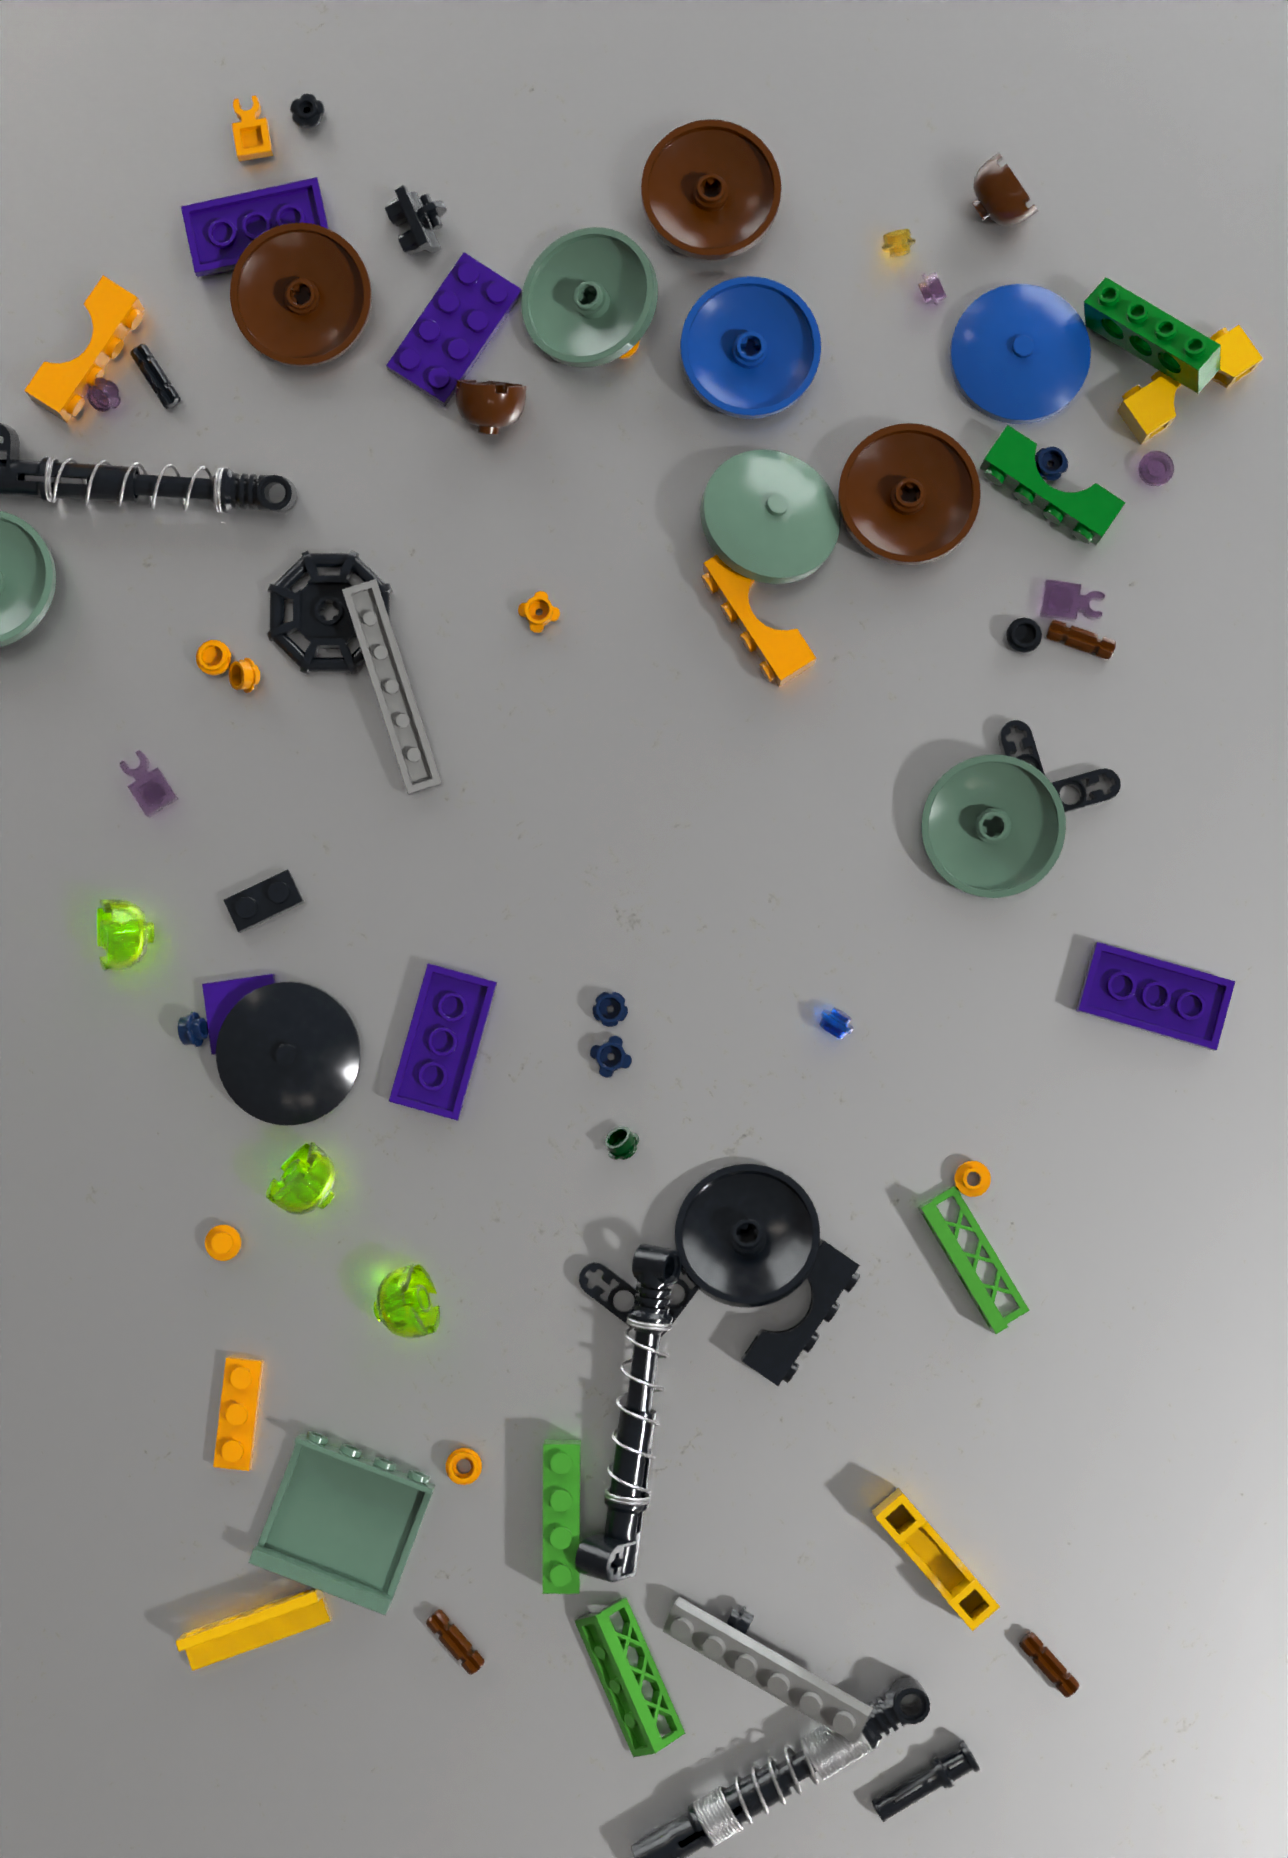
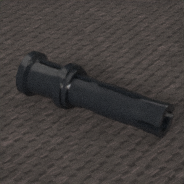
(886, 1804)

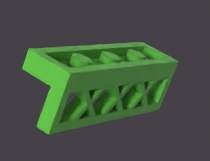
(963, 1267)
(624, 1682)

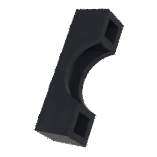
(775, 1352)

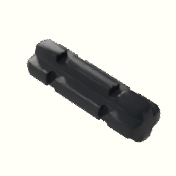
(155, 376)

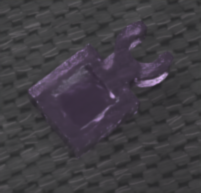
(1064, 601)
(150, 788)

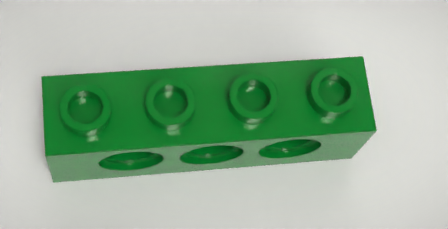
(1152, 335)

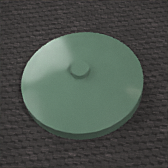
(589, 297)
(770, 516)
(25, 578)
(993, 826)

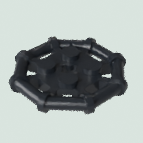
(307, 607)

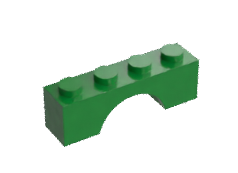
(1014, 465)

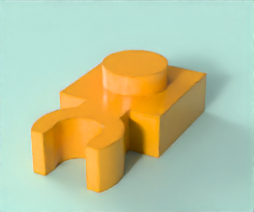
(252, 134)

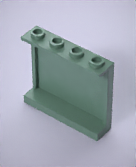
(343, 1522)

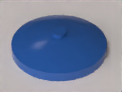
(750, 347)
(1020, 354)

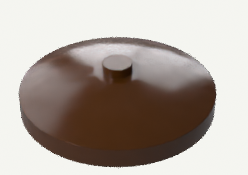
(711, 189)
(300, 294)
(909, 494)

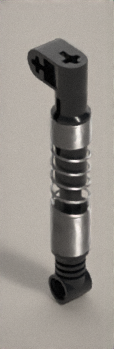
(823, 1751)

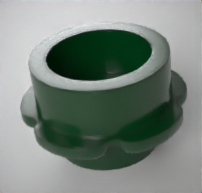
(621, 1143)

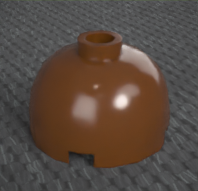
(1000, 194)
(490, 403)

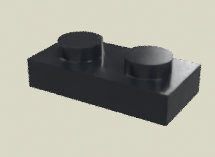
(263, 901)

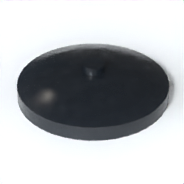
(288, 1053)
(747, 1235)

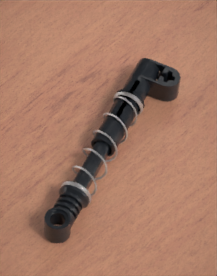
(126, 483)
(615, 1552)

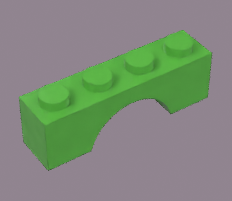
(561, 1516)

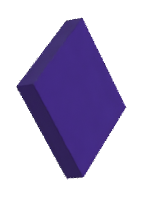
(223, 996)

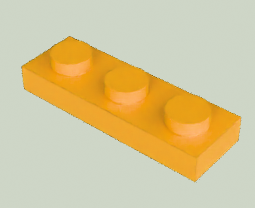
(238, 1413)

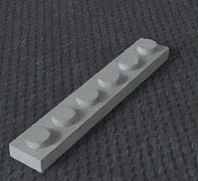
(391, 686)
(767, 1670)

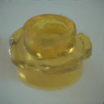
(898, 242)

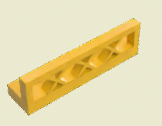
(254, 1628)

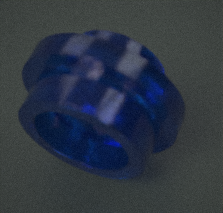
(836, 1022)

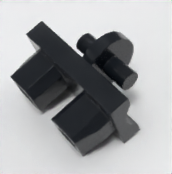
(422, 217)

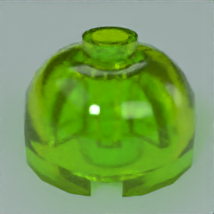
(122, 933)
(305, 1181)
(405, 1303)

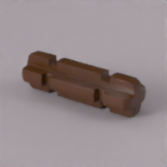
(1081, 639)
(455, 1642)
(1049, 1664)

